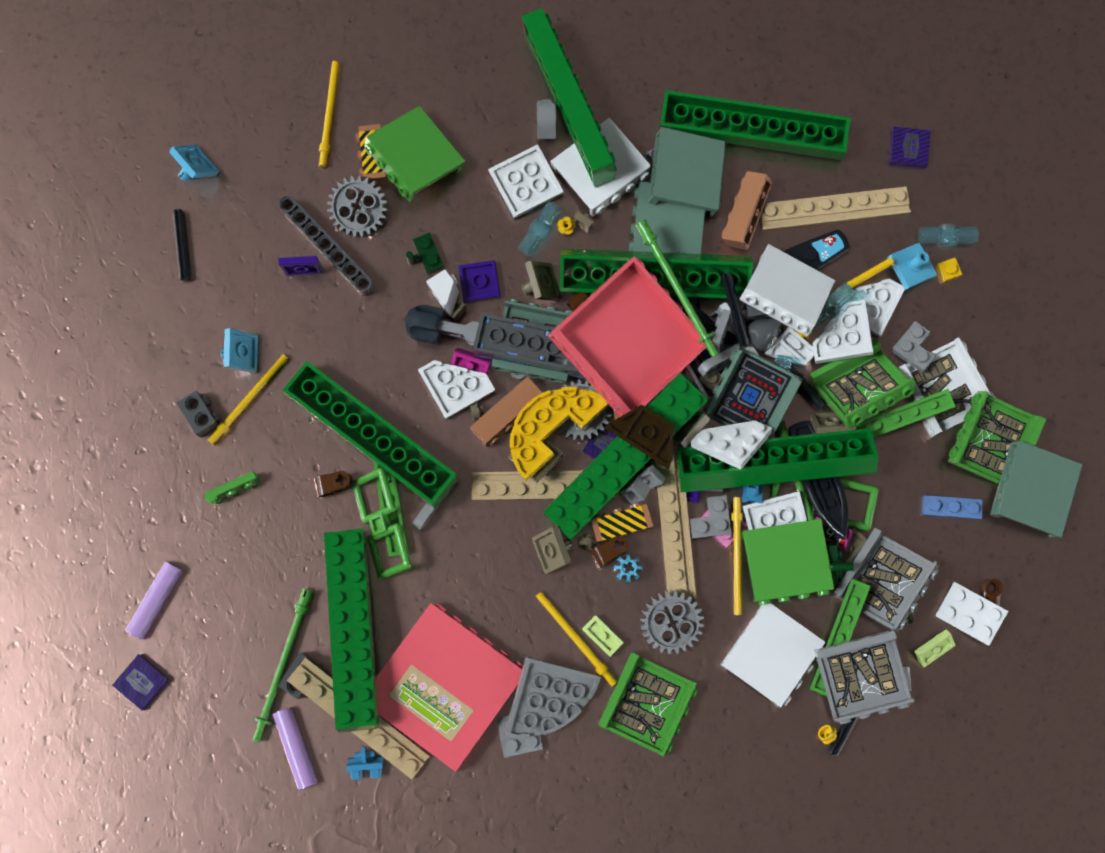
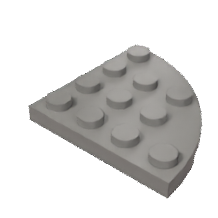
(548, 698)

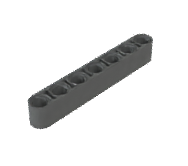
(321, 238)

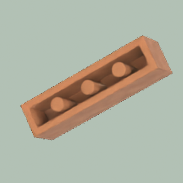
(746, 210)
(503, 414)

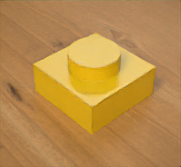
(949, 270)

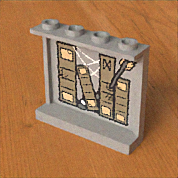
(895, 580)
(863, 677)

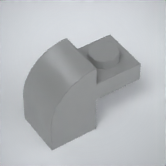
(546, 119)
(640, 484)

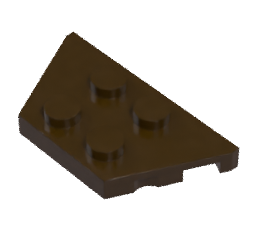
(646, 433)

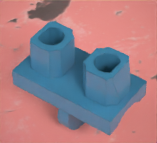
(752, 493)
(365, 761)

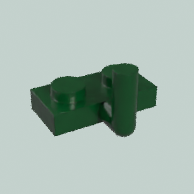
(426, 253)
(837, 568)

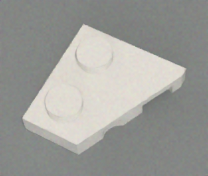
(792, 345)

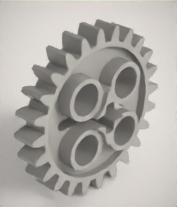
(341, 199)
(571, 427)
(688, 614)

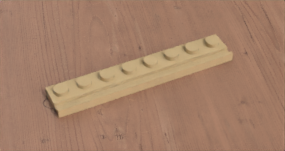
(835, 209)
(511, 486)
(675, 532)
(384, 740)

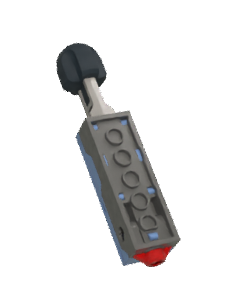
(493, 338)

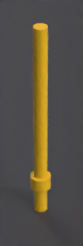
(324, 147)
(223, 428)
(737, 517)
(601, 668)

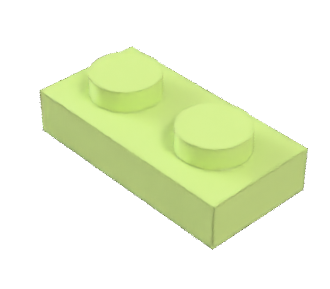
(602, 636)
(935, 648)

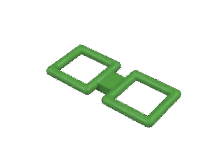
(873, 490)
(380, 523)

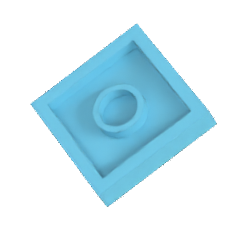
(193, 162)
(912, 266)
(240, 350)

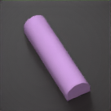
(154, 600)
(295, 748)

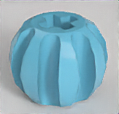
(633, 565)

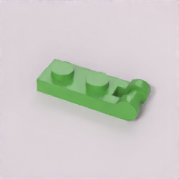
(231, 488)

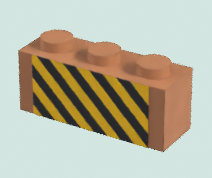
(369, 166)
(621, 522)

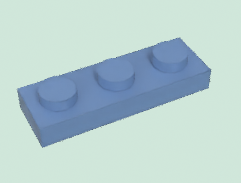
(952, 507)

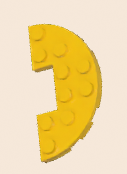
(542, 417)

